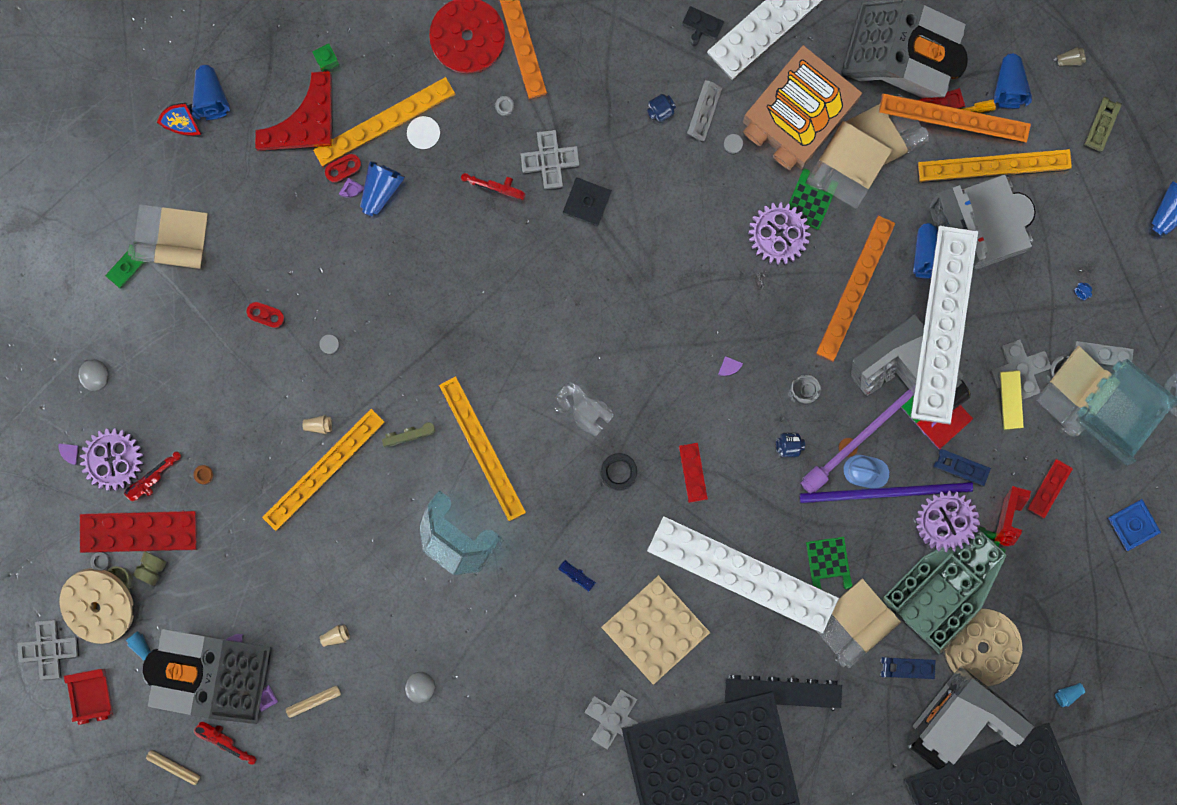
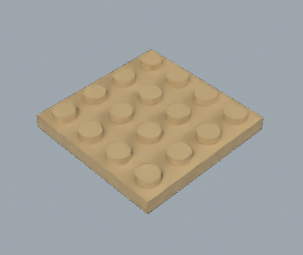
(655, 630)

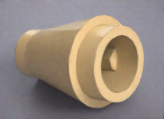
(318, 424)
(335, 636)

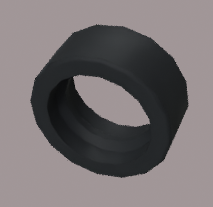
(633, 471)

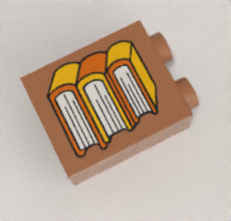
(800, 109)

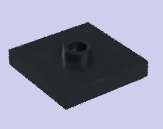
(587, 201)

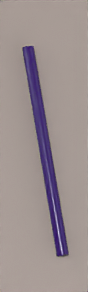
(885, 492)

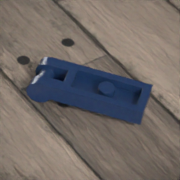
(962, 467)
(909, 668)

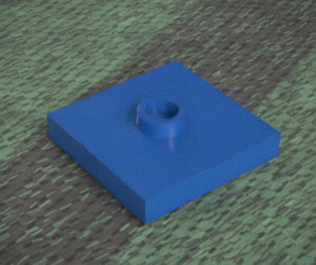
(1134, 525)

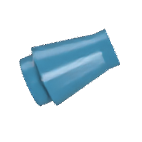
(138, 644)
(1068, 695)

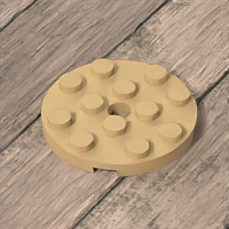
(114, 601)
(1003, 648)

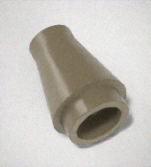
(1072, 57)

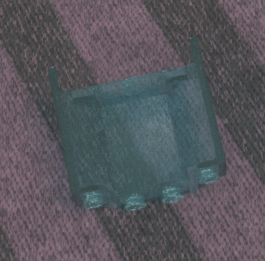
(1125, 410)
(451, 546)

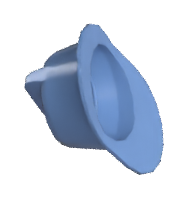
(866, 471)

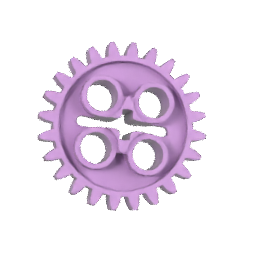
(792, 222)
(94, 462)
(931, 529)

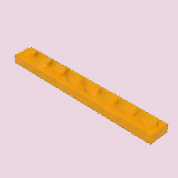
(384, 121)
(994, 165)
(482, 449)
(323, 469)

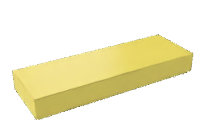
(1011, 399)

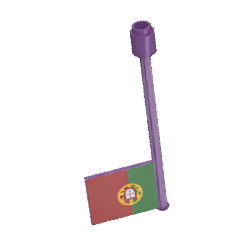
(938, 434)

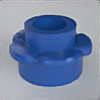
(1083, 291)

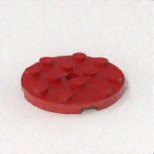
(471, 54)

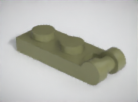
(1102, 124)
(408, 435)

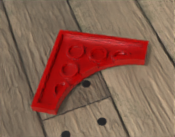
(308, 124)

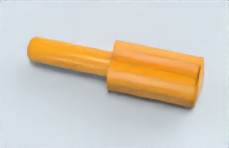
(981, 107)

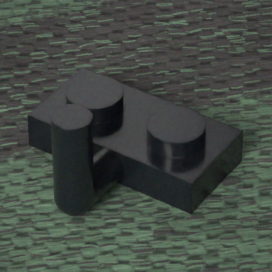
(702, 24)

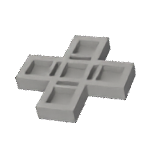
(549, 159)
(1026, 365)
(47, 649)
(611, 717)

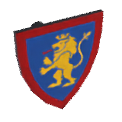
(179, 119)

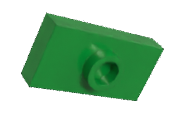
(123, 270)

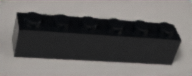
(785, 693)

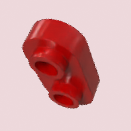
(342, 167)
(265, 315)

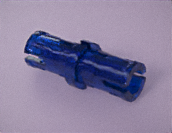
(576, 575)

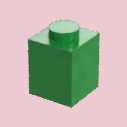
(325, 58)

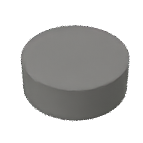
(504, 105)
(733, 143)
(329, 344)
(100, 561)

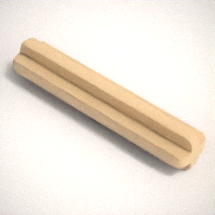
(313, 701)
(172, 767)

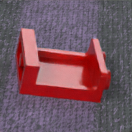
(1013, 501)
(89, 696)

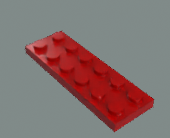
(138, 532)

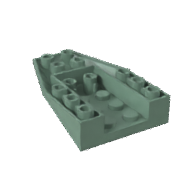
(946, 590)

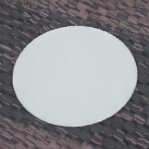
(423, 132)

